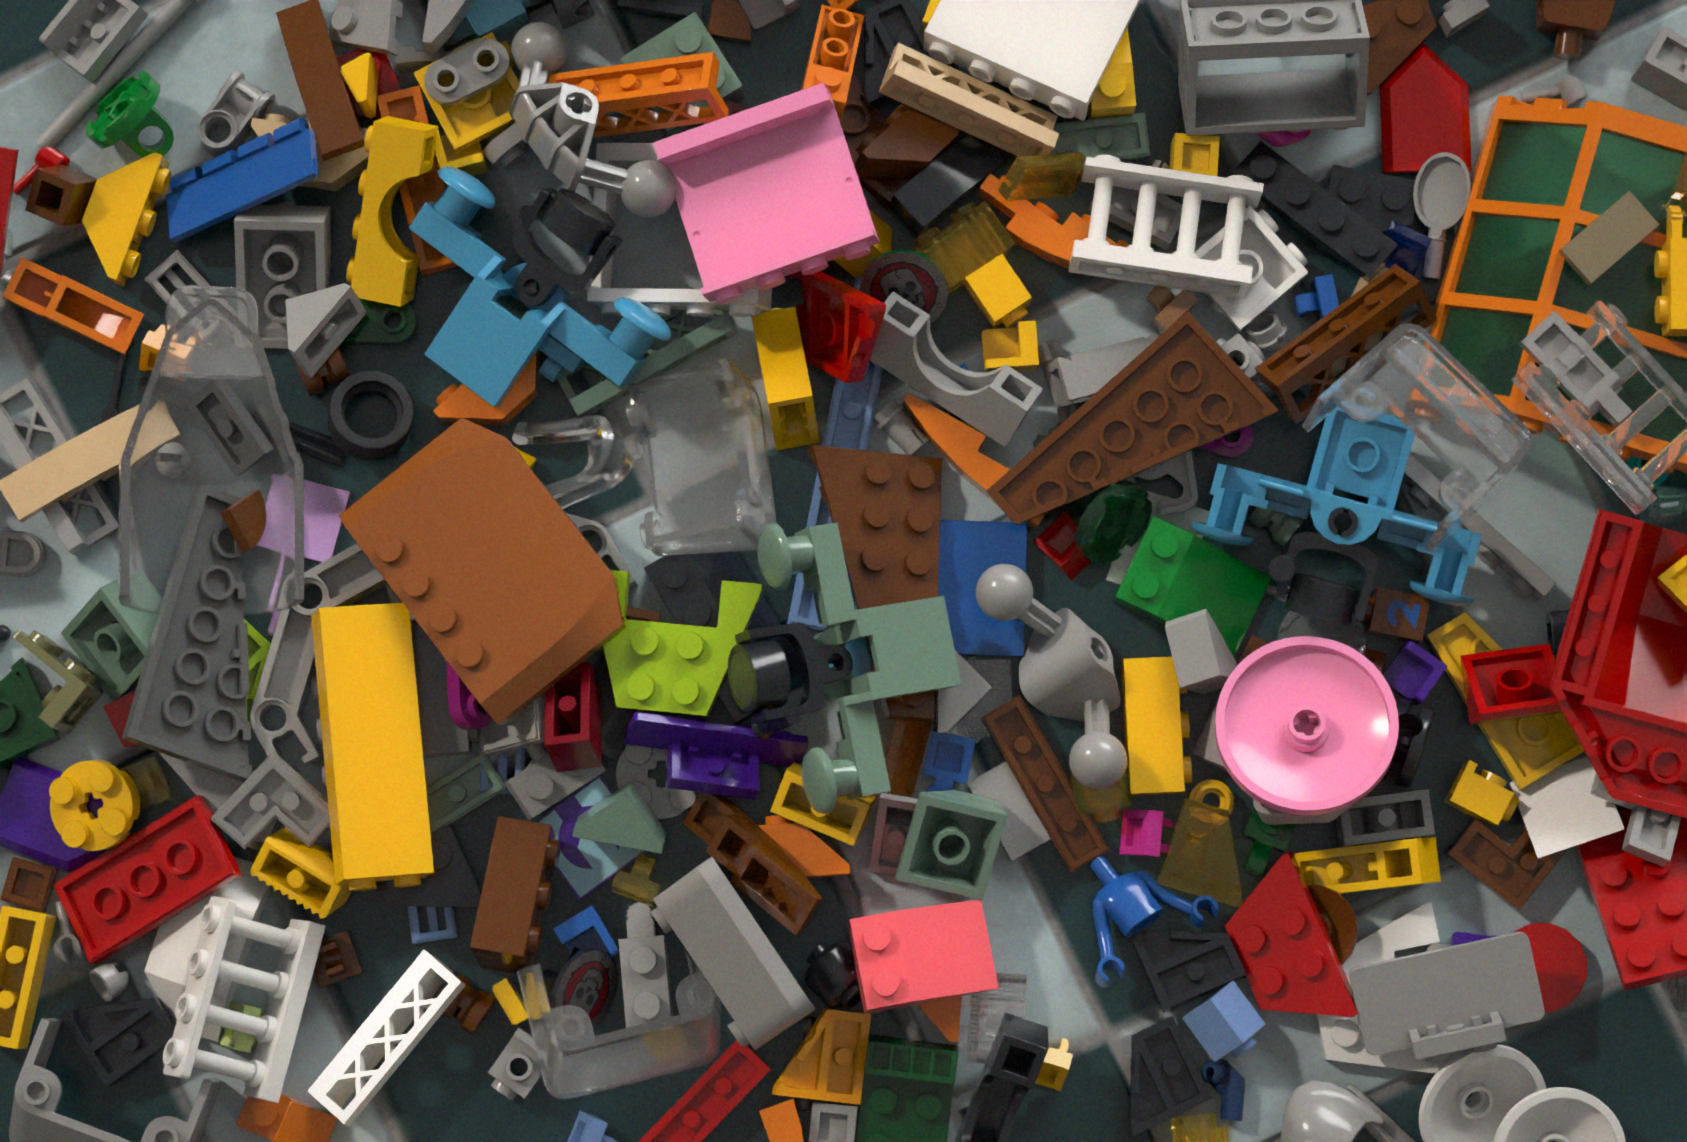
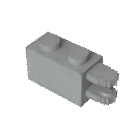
(644, 969)

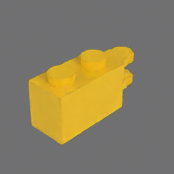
(1672, 267)

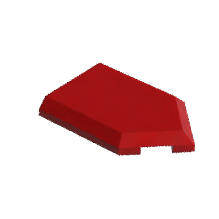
(1423, 113)

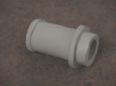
(900, 427)

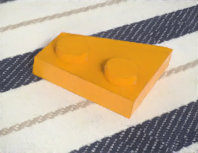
(829, 1059)

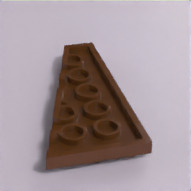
(1152, 411)
(888, 535)

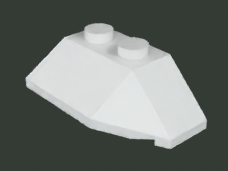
(180, 936)

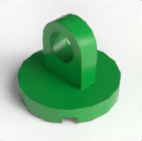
(126, 113)

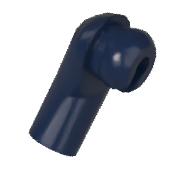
(1228, 1084)

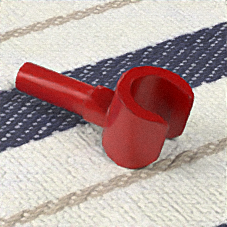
(45, 158)

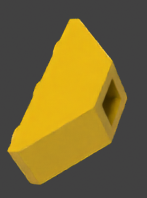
(123, 213)

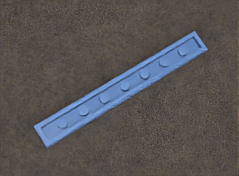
(846, 427)

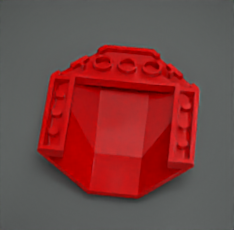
(1626, 664)

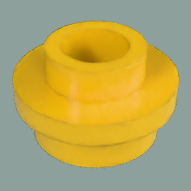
(1215, 787)

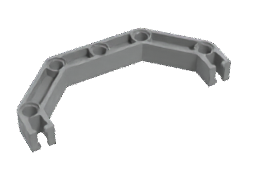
(291, 653)

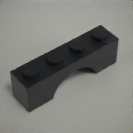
(1005, 1080)

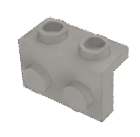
(92, 33)

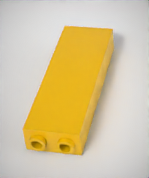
(372, 745)

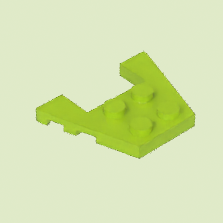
(677, 664)

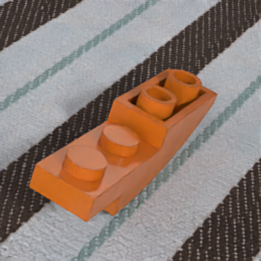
(1036, 226)

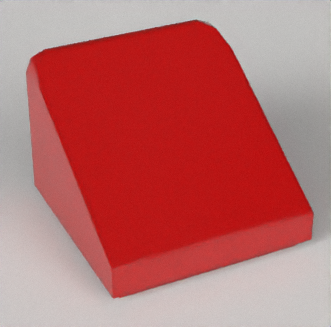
(1060, 547)

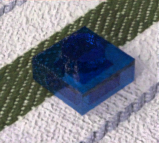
(1411, 247)

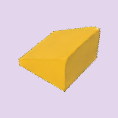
(362, 80)

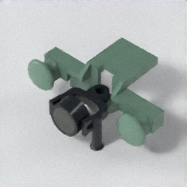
(908, 647)

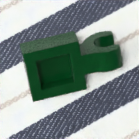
(1265, 838)

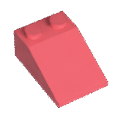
(922, 955)

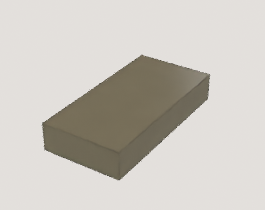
(1608, 238)

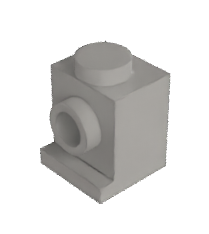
(505, 1081)

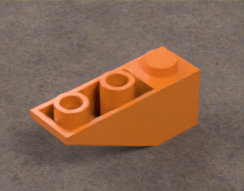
(834, 53)

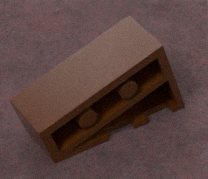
(515, 895)

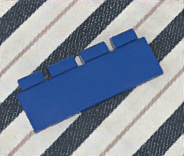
(241, 179)

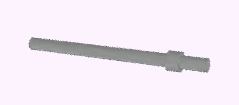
(113, 72)

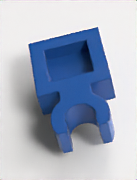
(948, 760)

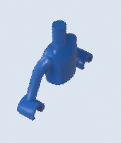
(1133, 907)

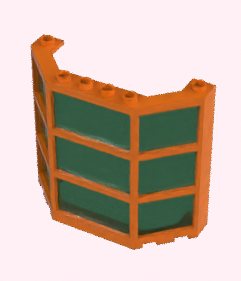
(1532, 191)

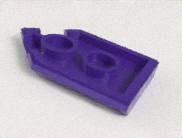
(27, 818)

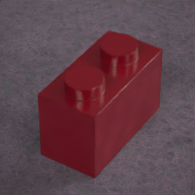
(574, 720)

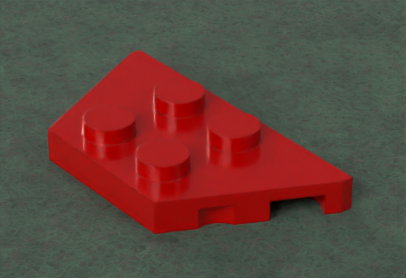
(837, 325)
(1288, 947)

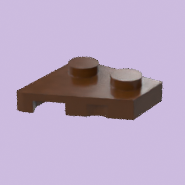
(1394, 33)

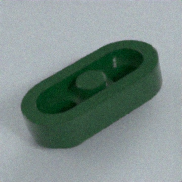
(373, 328)

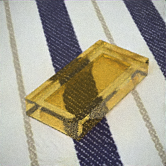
(1043, 176)

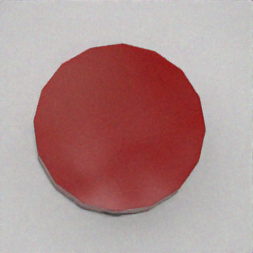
(1558, 963)

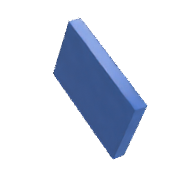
(964, 555)

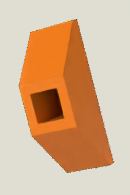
(464, 403)

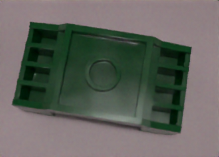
(906, 1090)

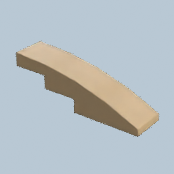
(68, 467)

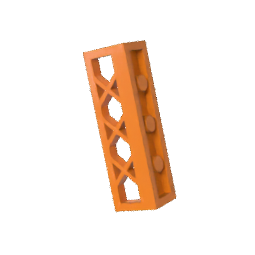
(651, 83)

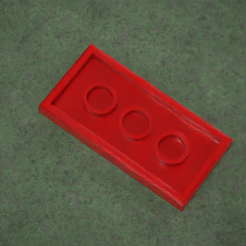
(147, 879)

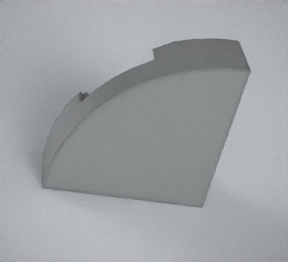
(413, 60)

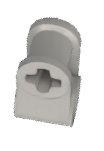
(234, 108)

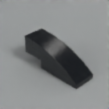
(948, 181)

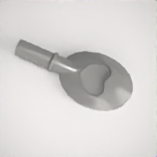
(1440, 203)

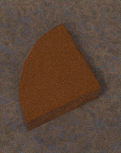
(729, 22)
(247, 519)

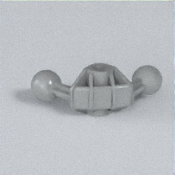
(561, 122)
(1062, 671)

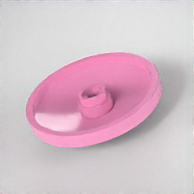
(1306, 725)

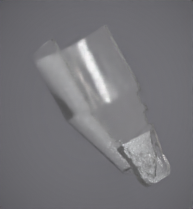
(168, 454)

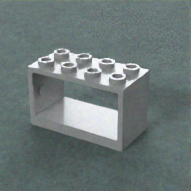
(1272, 99)

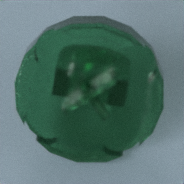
(1111, 520)

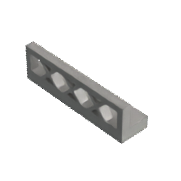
(21, 454)

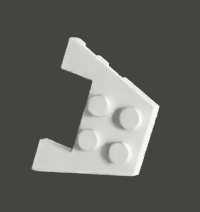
(1342, 1035)

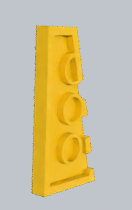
(1523, 745)

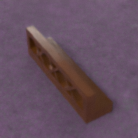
(1342, 335)

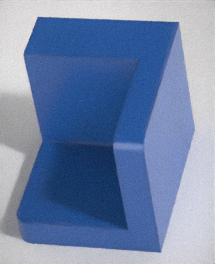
(587, 931)

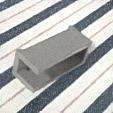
(1085, 373)

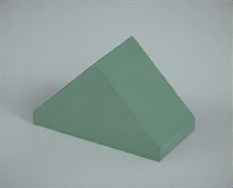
(622, 821)

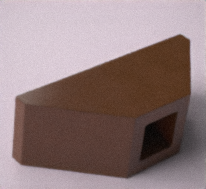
(905, 146)

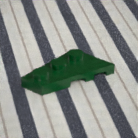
(20, 708)

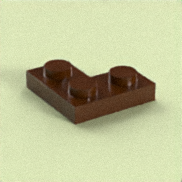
(1505, 870)

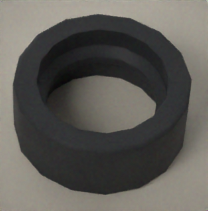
(382, 385)

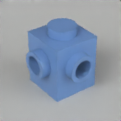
(1225, 1022)

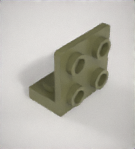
(65, 704)

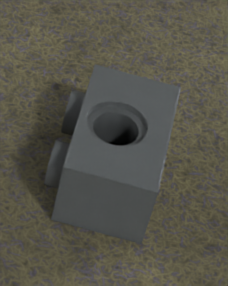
(1386, 819)

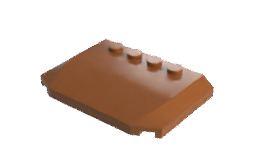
(488, 566)

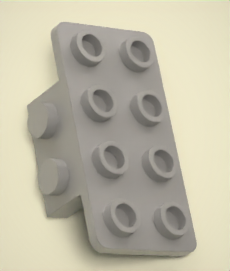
(1448, 997)

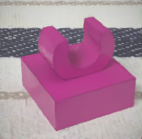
(1143, 833)

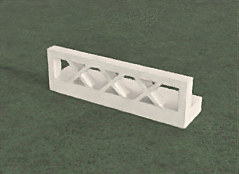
(381, 1033)

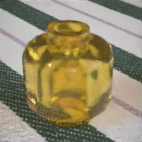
(1103, 803)

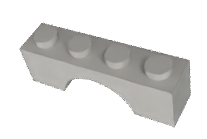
(986, 400)

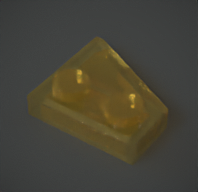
(1202, 855)

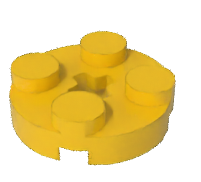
(70, 798)

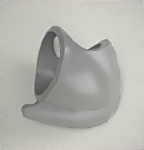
(1325, 1114)

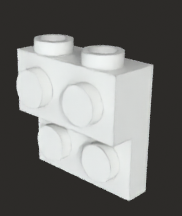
(1274, 266)

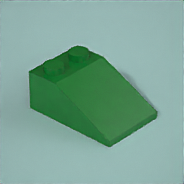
(1184, 574)

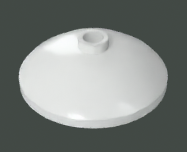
(1497, 1082)
(1560, 1116)

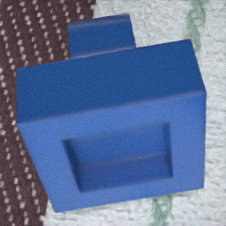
(1320, 301)

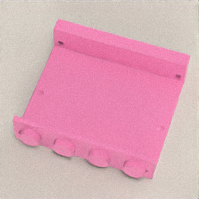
(768, 194)

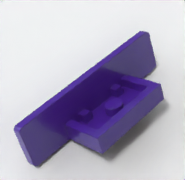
(713, 755)

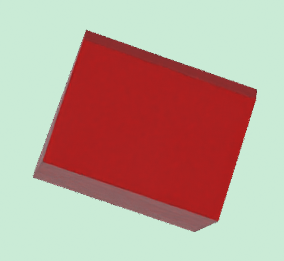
(1509, 684)

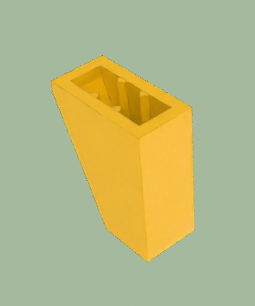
(785, 378)

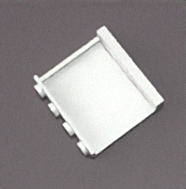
(1032, 46)

